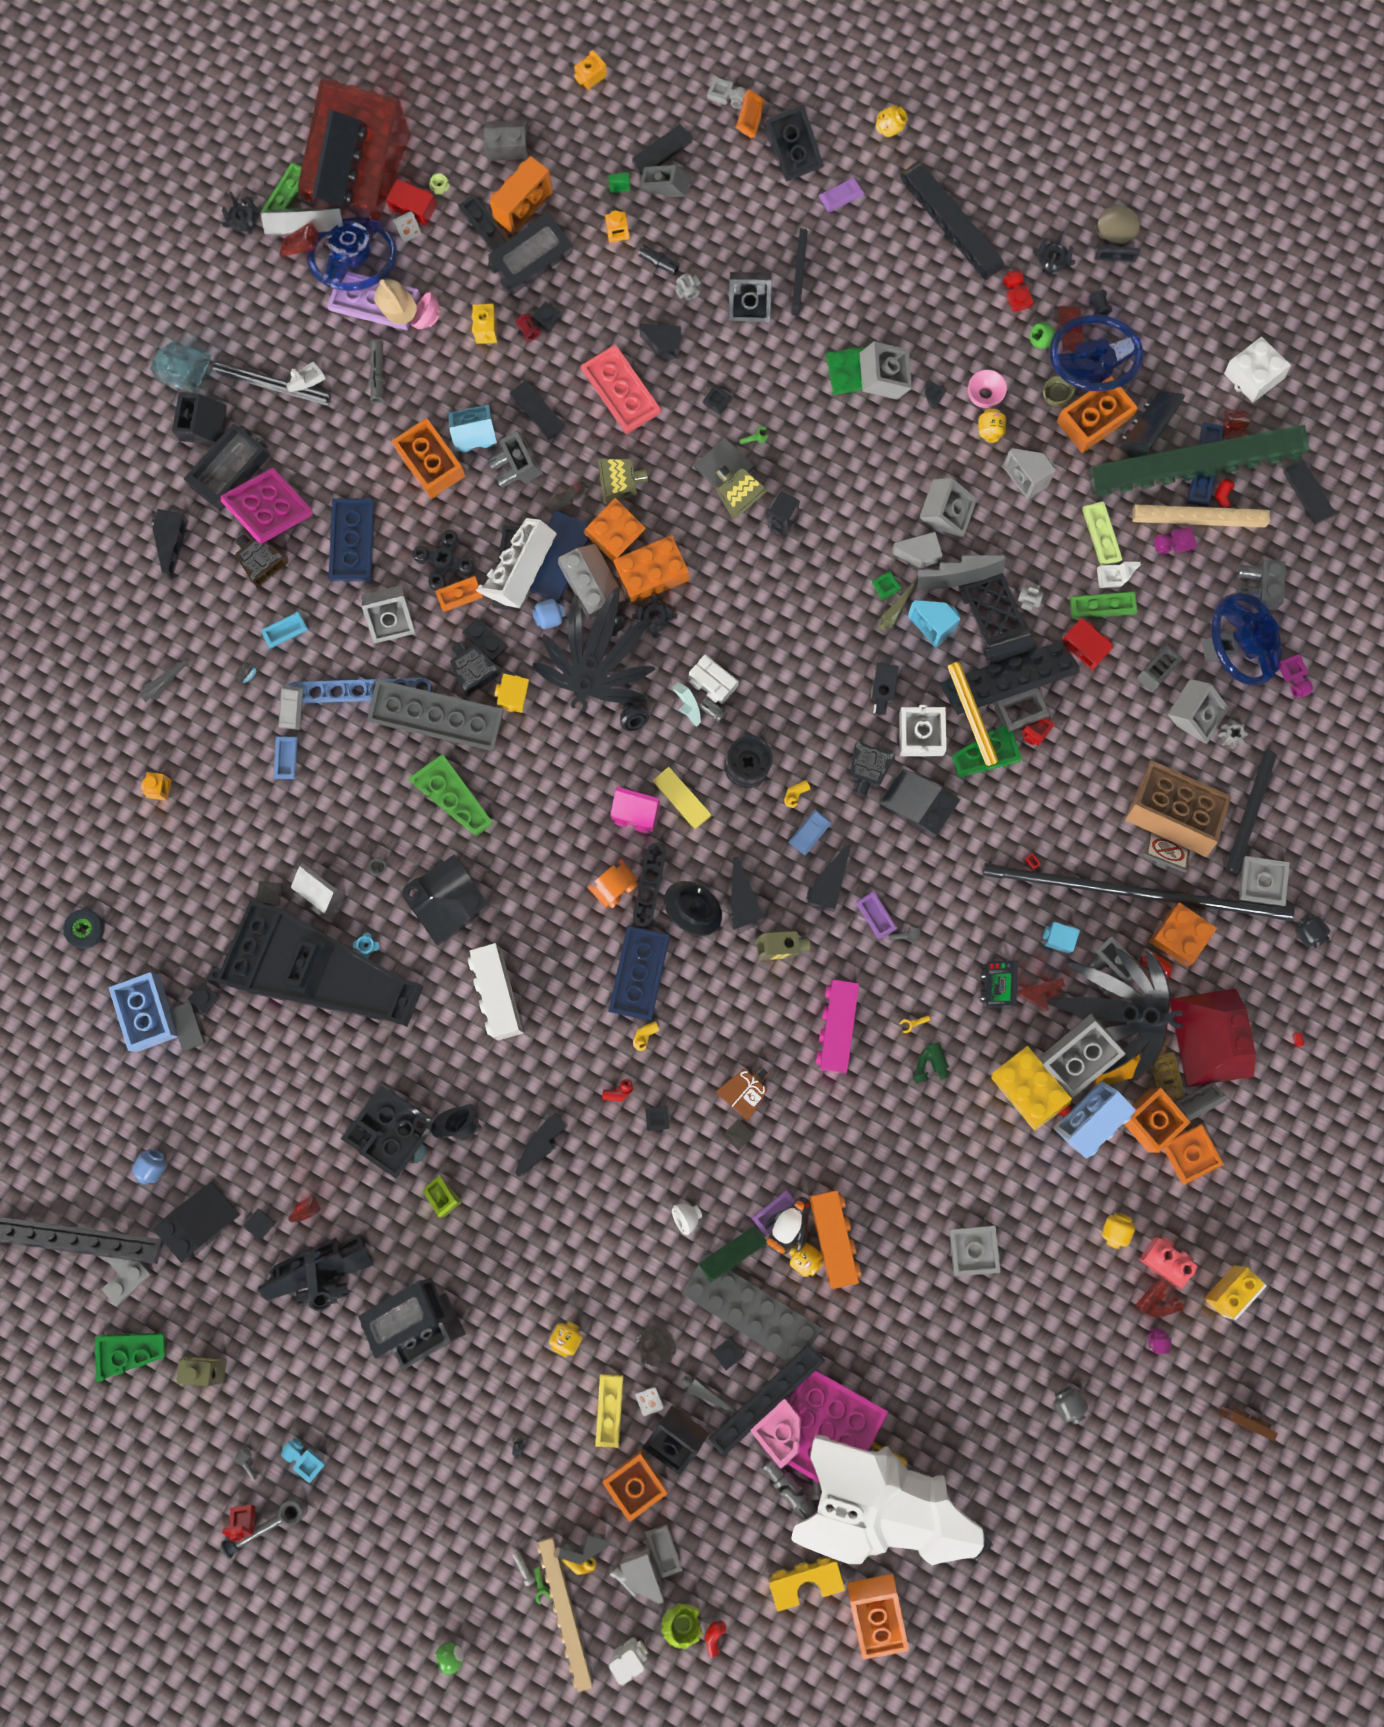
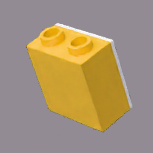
(1235, 1292)

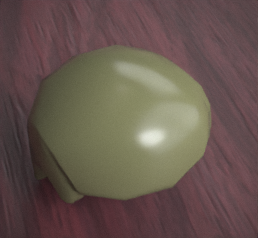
(1058, 392)

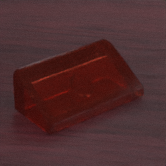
(1075, 335)

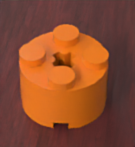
(613, 884)

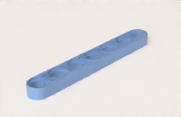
(348, 686)

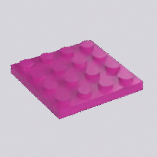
(832, 1412)

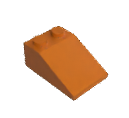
(877, 1616)

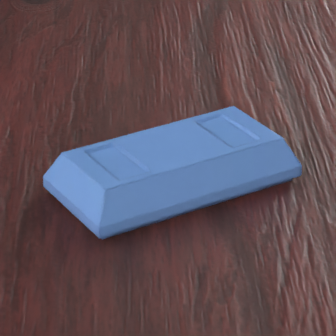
(285, 758)
(810, 832)

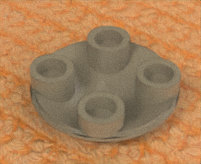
(1118, 225)

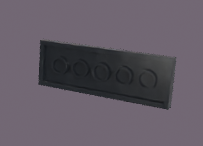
(1015, 675)

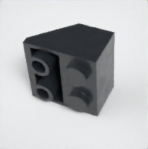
(198, 419)

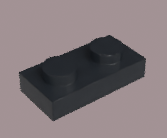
(484, 639)

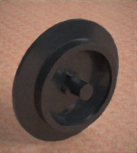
(693, 908)

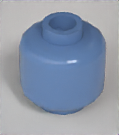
(548, 614)
(149, 1166)

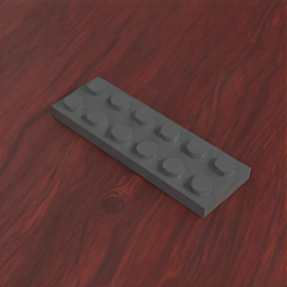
(435, 715)
(753, 1312)

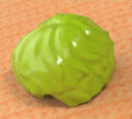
(681, 1626)

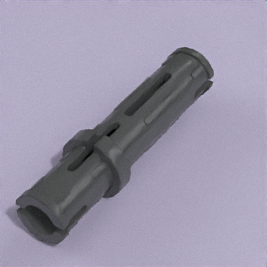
(376, 377)

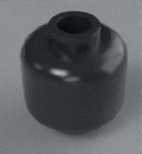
(1312, 931)

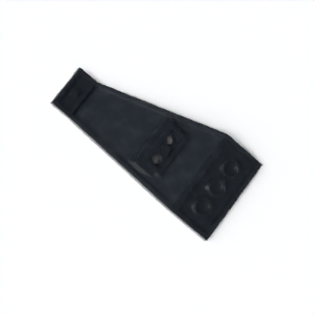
(298, 964)

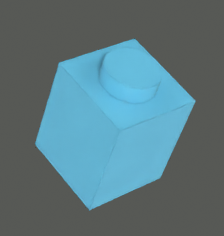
(1060, 937)

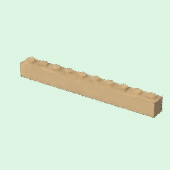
(1200, 516)
(566, 1616)

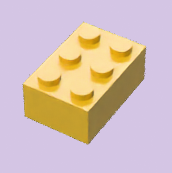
(1031, 1088)

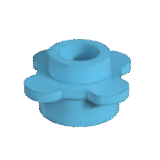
(366, 939)

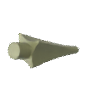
(890, 616)

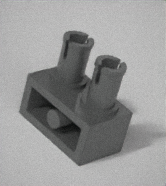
(521, 458)
(1269, 582)
(1107, 957)

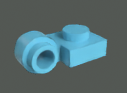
(307, 1464)

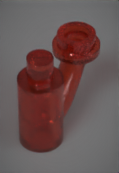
(1152, 1298)

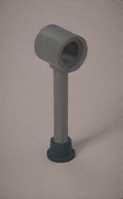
(230, 1547)

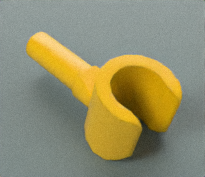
(913, 1023)

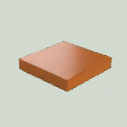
(1192, 1154)

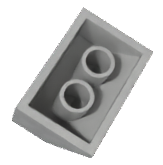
(589, 578)
(1082, 1055)

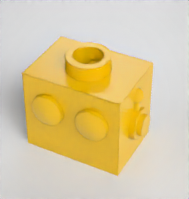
(484, 323)
(511, 693)

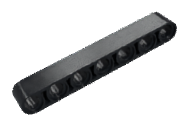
(952, 220)

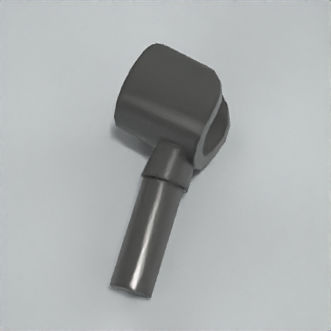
(913, 935)
(241, 1459)

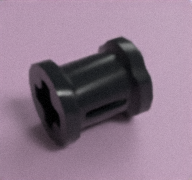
(1100, 303)

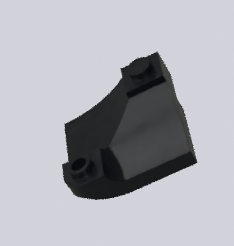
(445, 900)
(387, 1131)

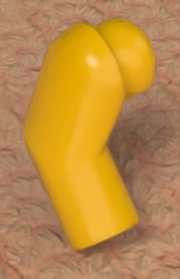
(793, 793)
(642, 1035)
(586, 1567)

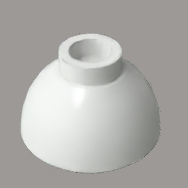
(686, 1217)

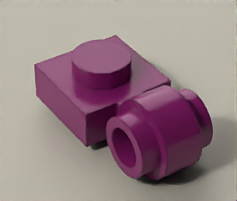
(1180, 540)
(1294, 670)
(1159, 1341)

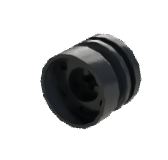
(746, 750)

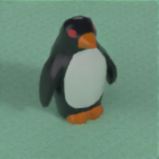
(790, 1226)

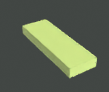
(1102, 533)

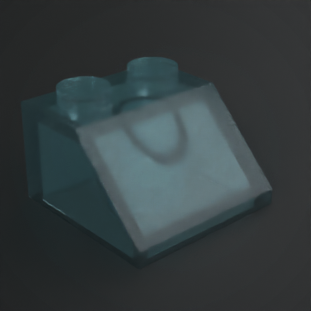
(180, 366)

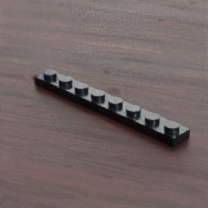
(80, 1240)

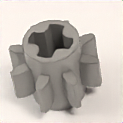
(688, 286)
(1030, 596)
(1239, 734)

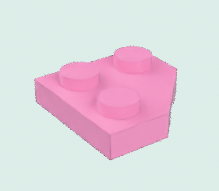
(780, 1433)

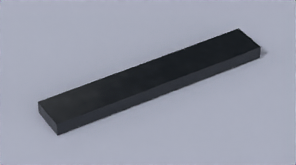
(766, 1399)

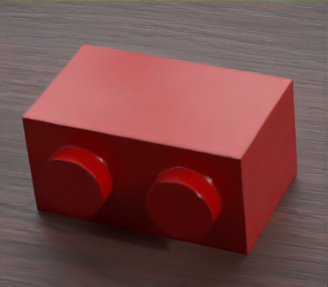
(406, 198)
(1087, 643)

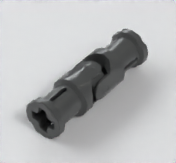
(793, 1492)

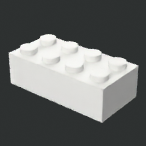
(496, 992)

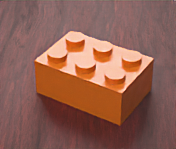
(521, 195)
(1096, 416)
(428, 458)
(651, 570)

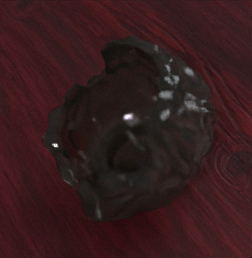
(657, 1346)

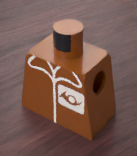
(744, 1091)

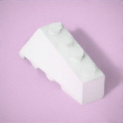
(519, 564)

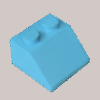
(472, 428)
(934, 620)

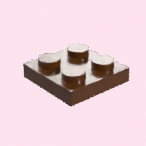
(1253, 1424)

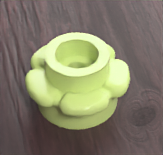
(436, 180)

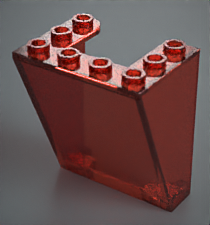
(382, 148)

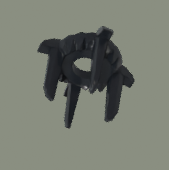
(231, 216)
(1052, 265)
(666, 615)

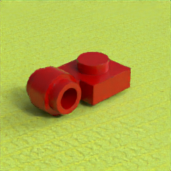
(1018, 297)

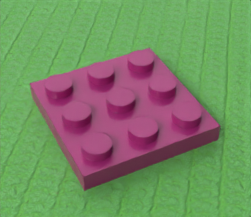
(266, 505)

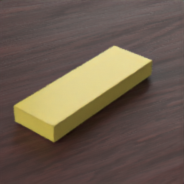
(681, 798)
(609, 1410)

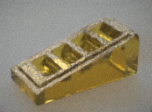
(1173, 1066)

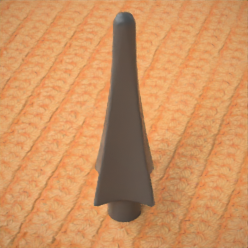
(157, 686)
(699, 1390)

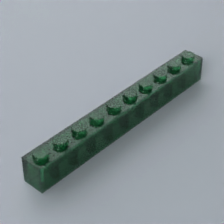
(1198, 460)

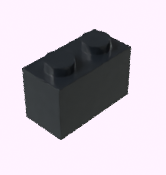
(783, 514)

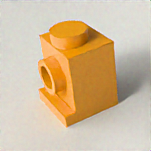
(590, 70)
(616, 221)
(153, 786)

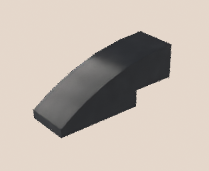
(540, 1144)

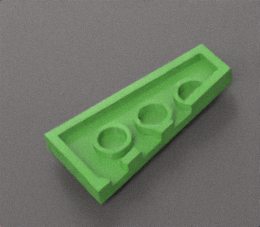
(448, 791)

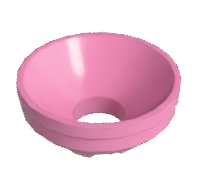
(427, 312)
(987, 380)

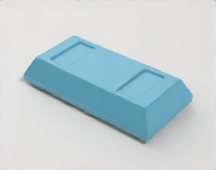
(284, 630)

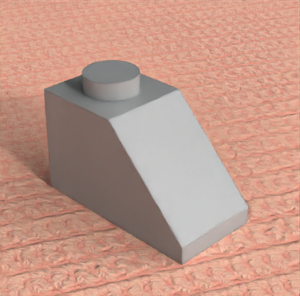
(919, 551)

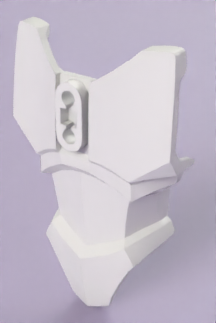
(891, 1506)

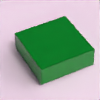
(619, 182)
(886, 585)

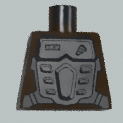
(259, 560)

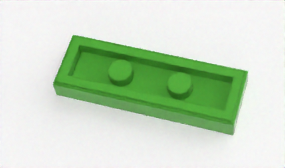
(286, 190)
(1103, 605)

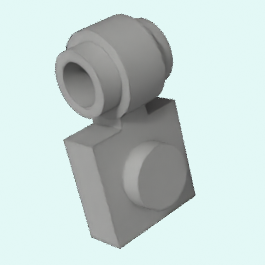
(722, 91)

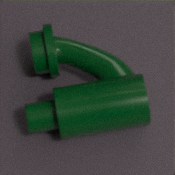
(938, 1061)

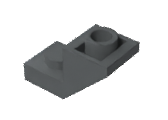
(589, 1547)

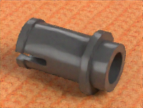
(717, 713)

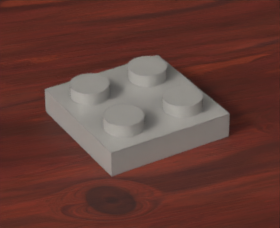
(1264, 881)
(974, 1250)

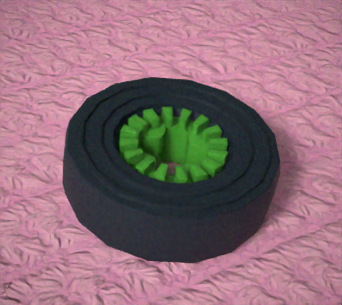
(74, 923)

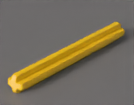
(972, 713)

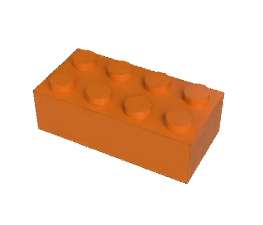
(834, 1240)

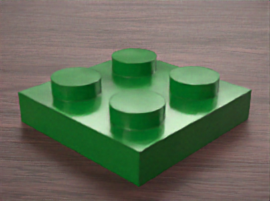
(845, 370)

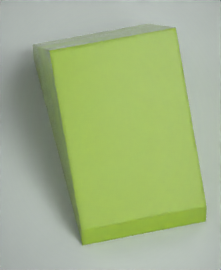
(441, 1197)

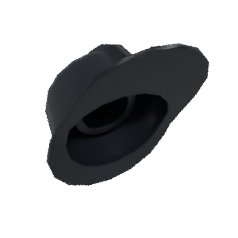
(456, 1122)

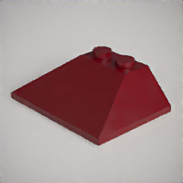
(1215, 1037)

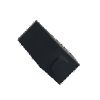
(662, 339)

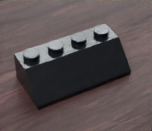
(339, 159)

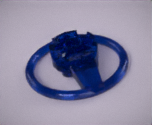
(350, 248)
(1096, 358)
(1255, 633)

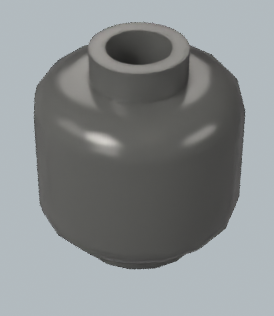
(1070, 1405)

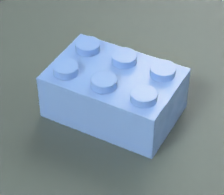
(143, 1012)
(1095, 1119)

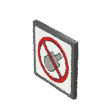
(1166, 853)

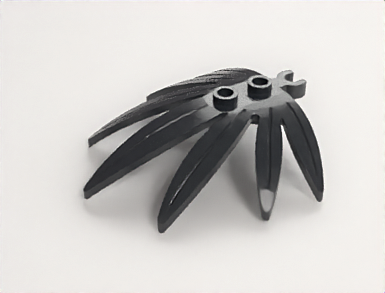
(588, 671)
(1145, 1013)

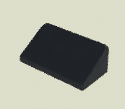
(1115, 253)

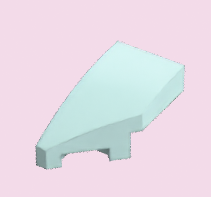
(690, 705)

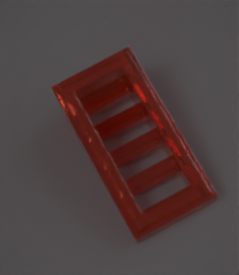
(299, 241)
(304, 1210)

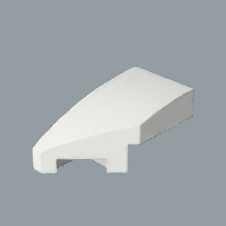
(305, 377)
(1115, 575)

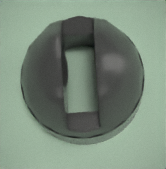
(382, 867)

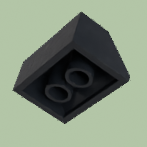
(1151, 424)

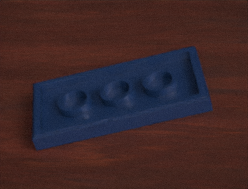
(569, 535)
(352, 539)
(639, 973)

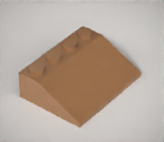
(1179, 808)

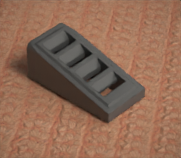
(1152, 679)

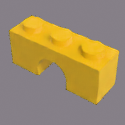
(786, 1584)

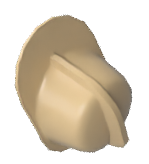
(395, 302)

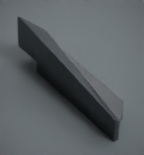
(330, 1263)

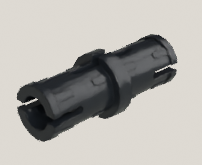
(658, 260)

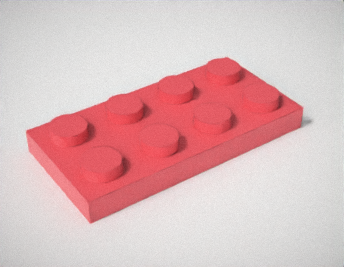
(620, 389)

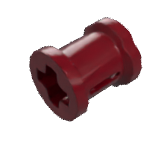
(528, 327)

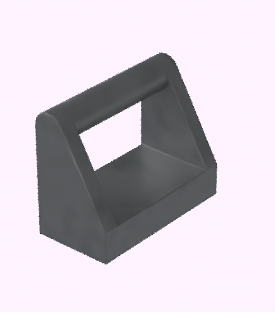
(1003, 704)

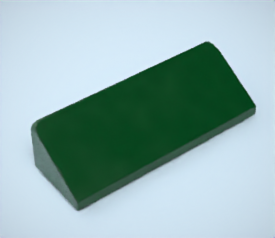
(732, 1254)

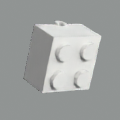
(1257, 369)
(922, 731)

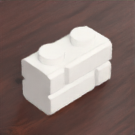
(713, 680)
(628, 1660)

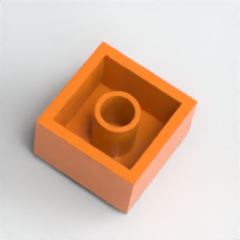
(614, 530)
(1182, 935)
(1156, 1120)
(635, 1485)

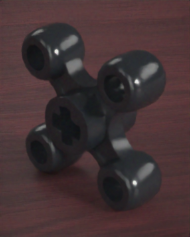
(446, 552)

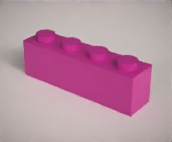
(838, 1026)

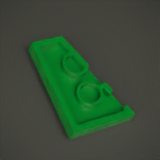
(970, 759)
(127, 1351)

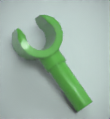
(761, 439)
(541, 1588)

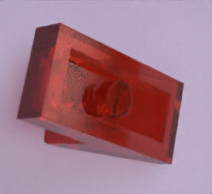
(1235, 424)
(1036, 996)

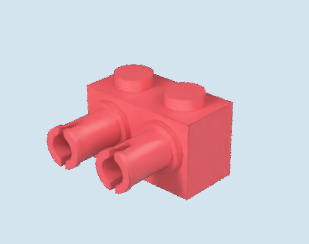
(1168, 1262)

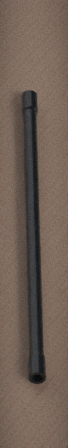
(1273, 912)

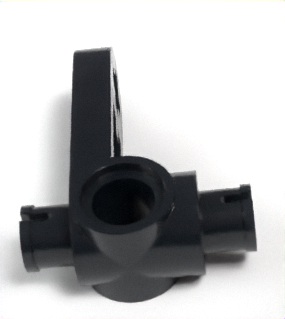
(319, 1292)

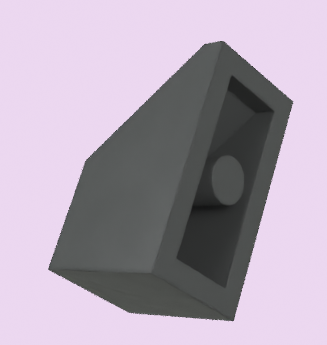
(665, 180)

